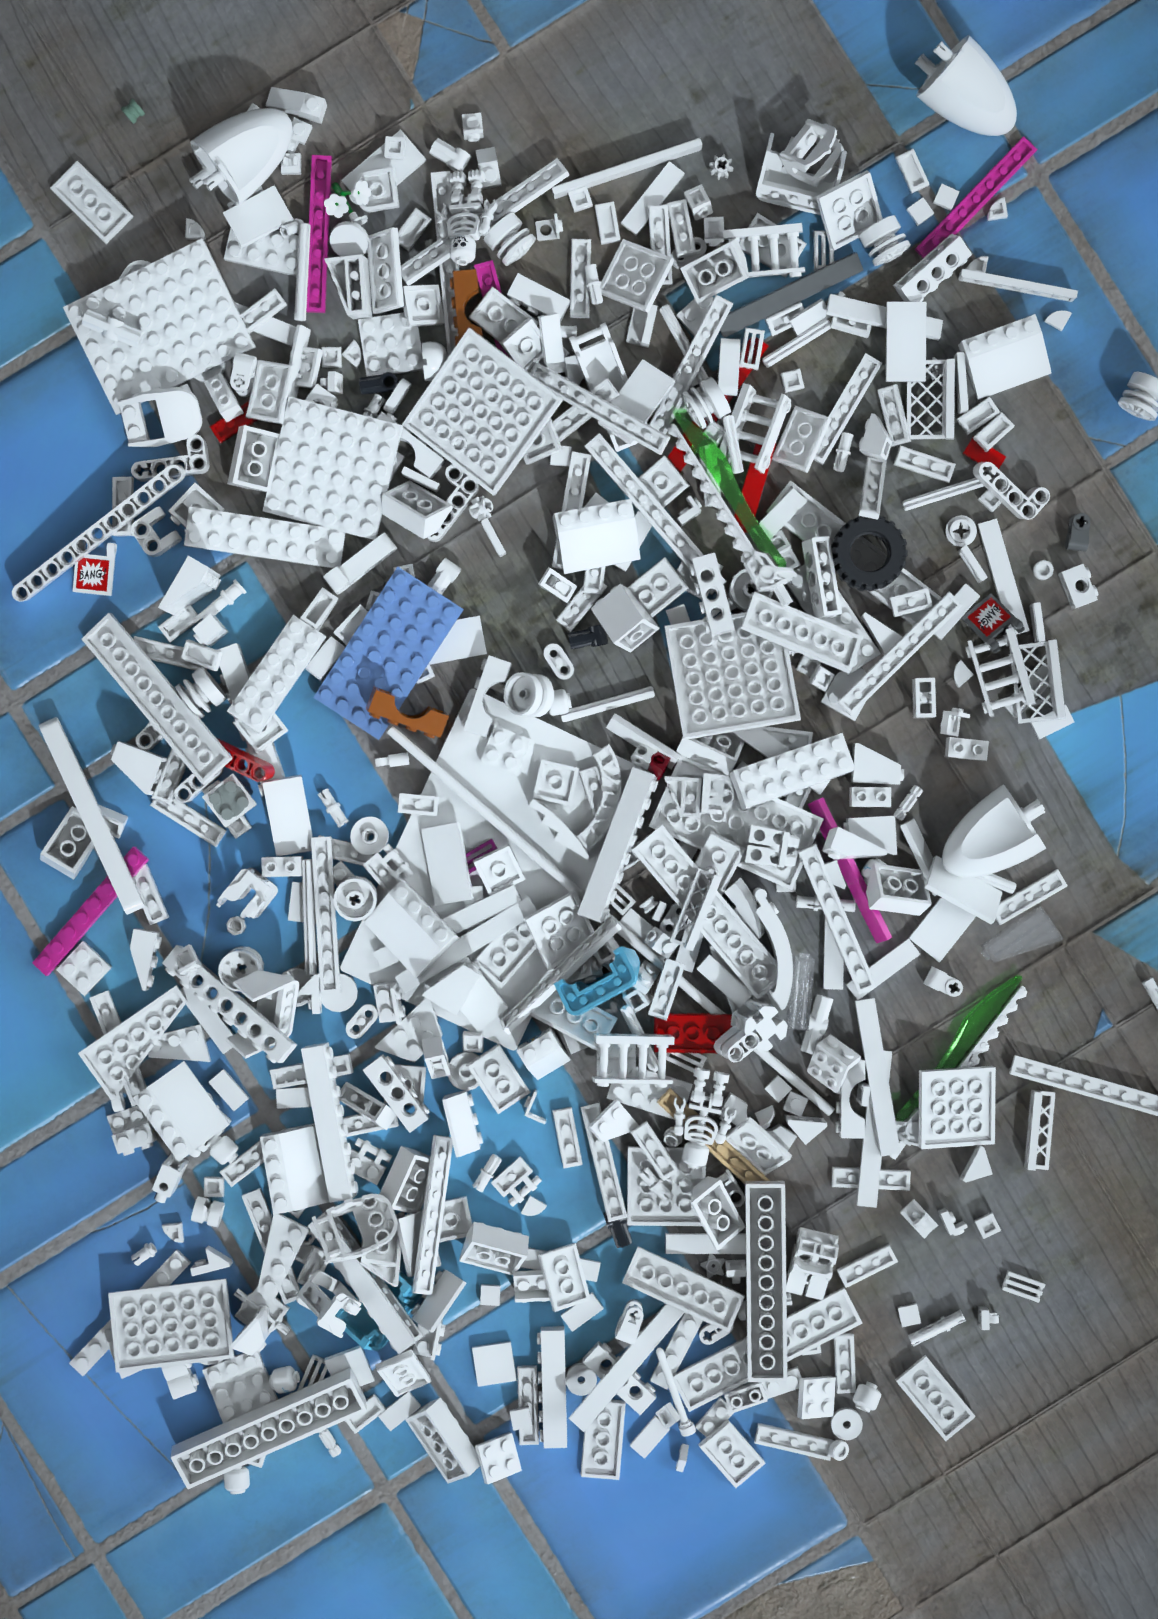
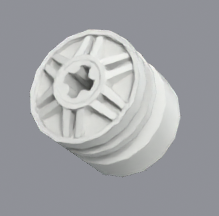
(506, 235)
(883, 238)
(1143, 398)
(705, 403)
(201, 692)
(229, 965)

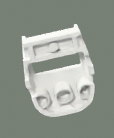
(177, 411)
(374, 1219)

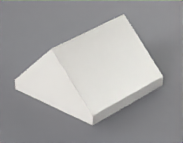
(806, 1127)

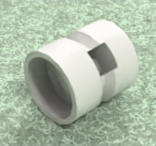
(208, 1211)

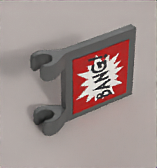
(990, 619)

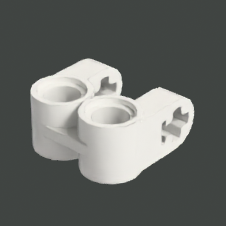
(243, 371)
(150, 536)
(629, 1325)

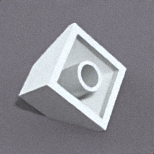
(253, 1335)

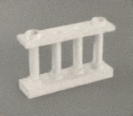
(772, 233)
(741, 415)
(1020, 677)
(624, 1041)

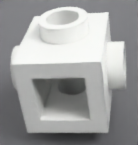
(588, 971)

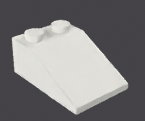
(68, 845)

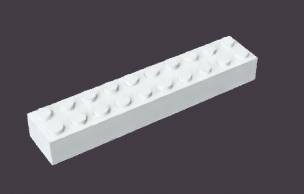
(766, 1281)
(268, 1428)

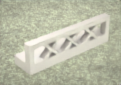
(701, 915)
(1033, 1131)

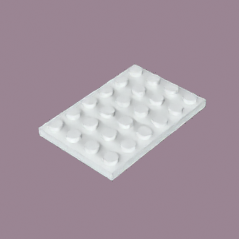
(171, 1325)

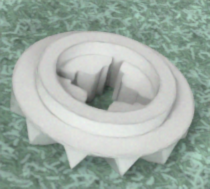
(967, 524)

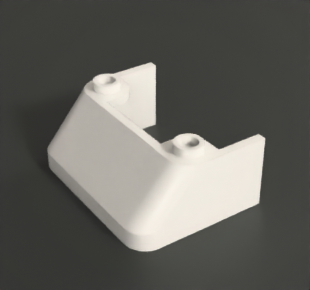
(782, 189)
(275, 1001)

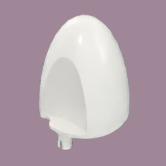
(968, 89)
(242, 152)
(993, 836)

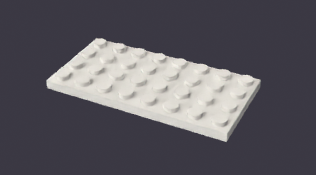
(735, 823)

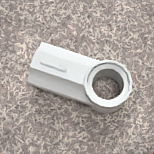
(454, 158)
(445, 574)

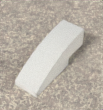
(319, 609)
(745, 906)

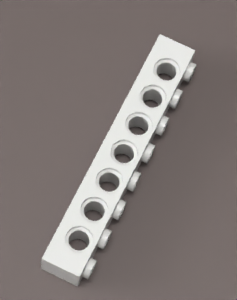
(283, 1044)

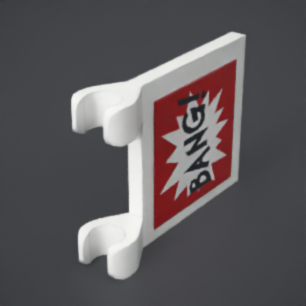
(95, 573)

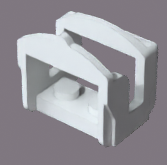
(826, 141)
(241, 886)
(320, 1304)

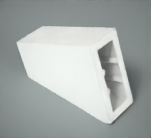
(874, 767)
(877, 830)

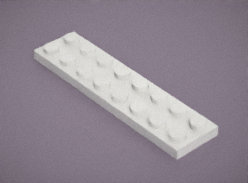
(264, 538)

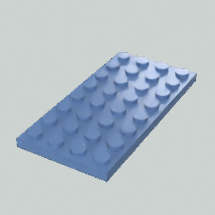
(388, 649)

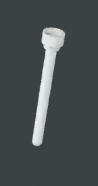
(686, 1426)

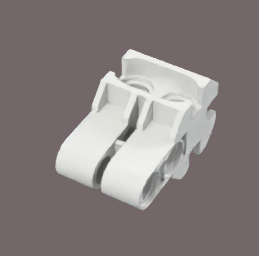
(750, 1031)
(812, 1263)

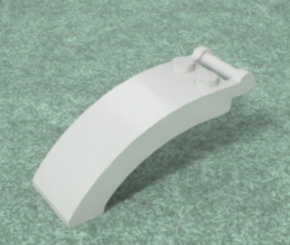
(599, 363)
(780, 946)

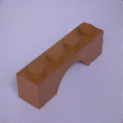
(465, 286)
(429, 721)

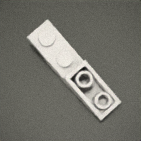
(759, 1392)

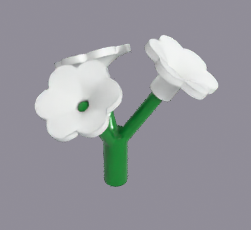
(338, 204)

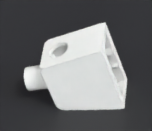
(169, 1178)

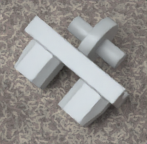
(918, 1218)

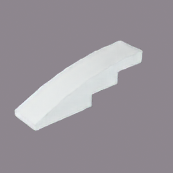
(564, 834)
(295, 1074)

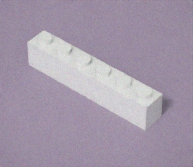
(553, 1387)

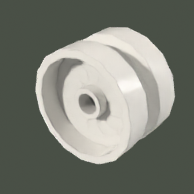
(739, 587)
(528, 694)
(352, 909)

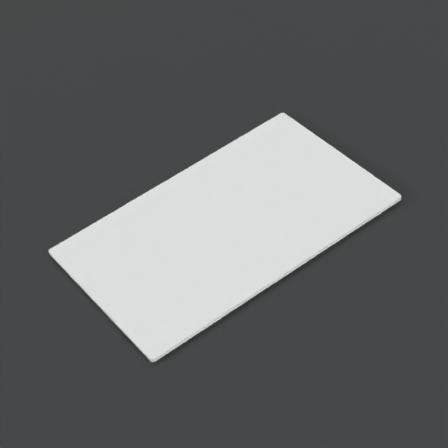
(509, 799)

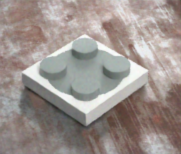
(229, 800)

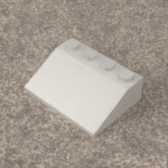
(1006, 357)
(597, 536)
(189, 586)
(410, 929)
(181, 1111)
(294, 1169)

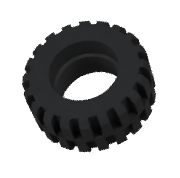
(887, 534)

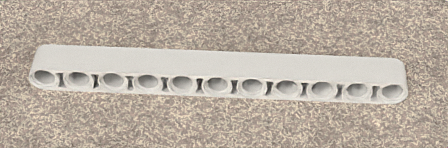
(89, 535)
(91, 815)

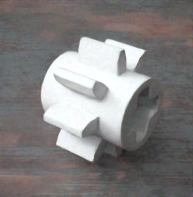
(722, 161)
(481, 508)

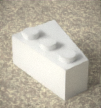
(353, 284)

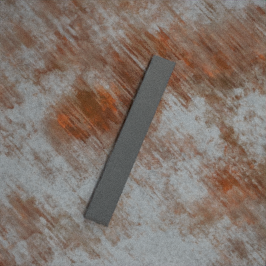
(791, 294)

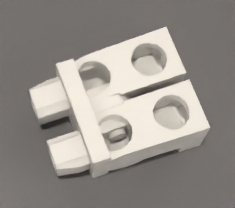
(776, 847)

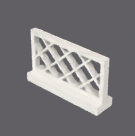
(948, 403)
(1054, 678)

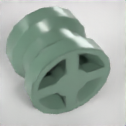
(132, 111)

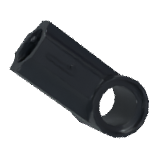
(376, 383)
(592, 637)
(619, 1232)

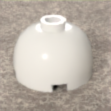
(434, 357)

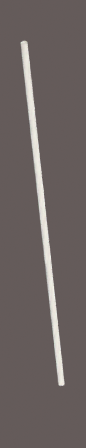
(570, 886)

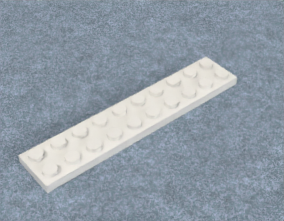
(817, 521)
(156, 698)
(722, 925)
(728, 1367)

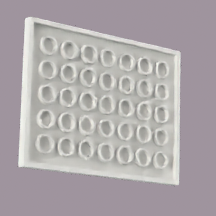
(184, 319)

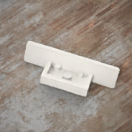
(305, 360)

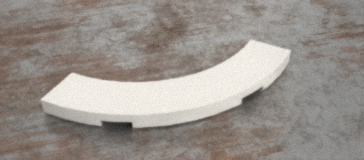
(609, 801)

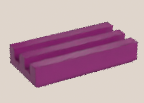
(494, 847)

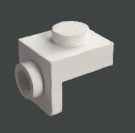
(714, 230)
(951, 721)
(660, 942)
(187, 960)

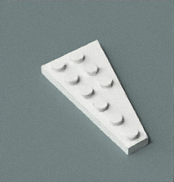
(124, 1048)

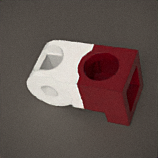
(650, 760)

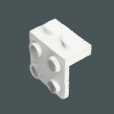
(831, 1062)

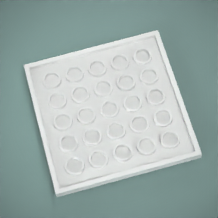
(482, 411)
(332, 468)
(729, 679)

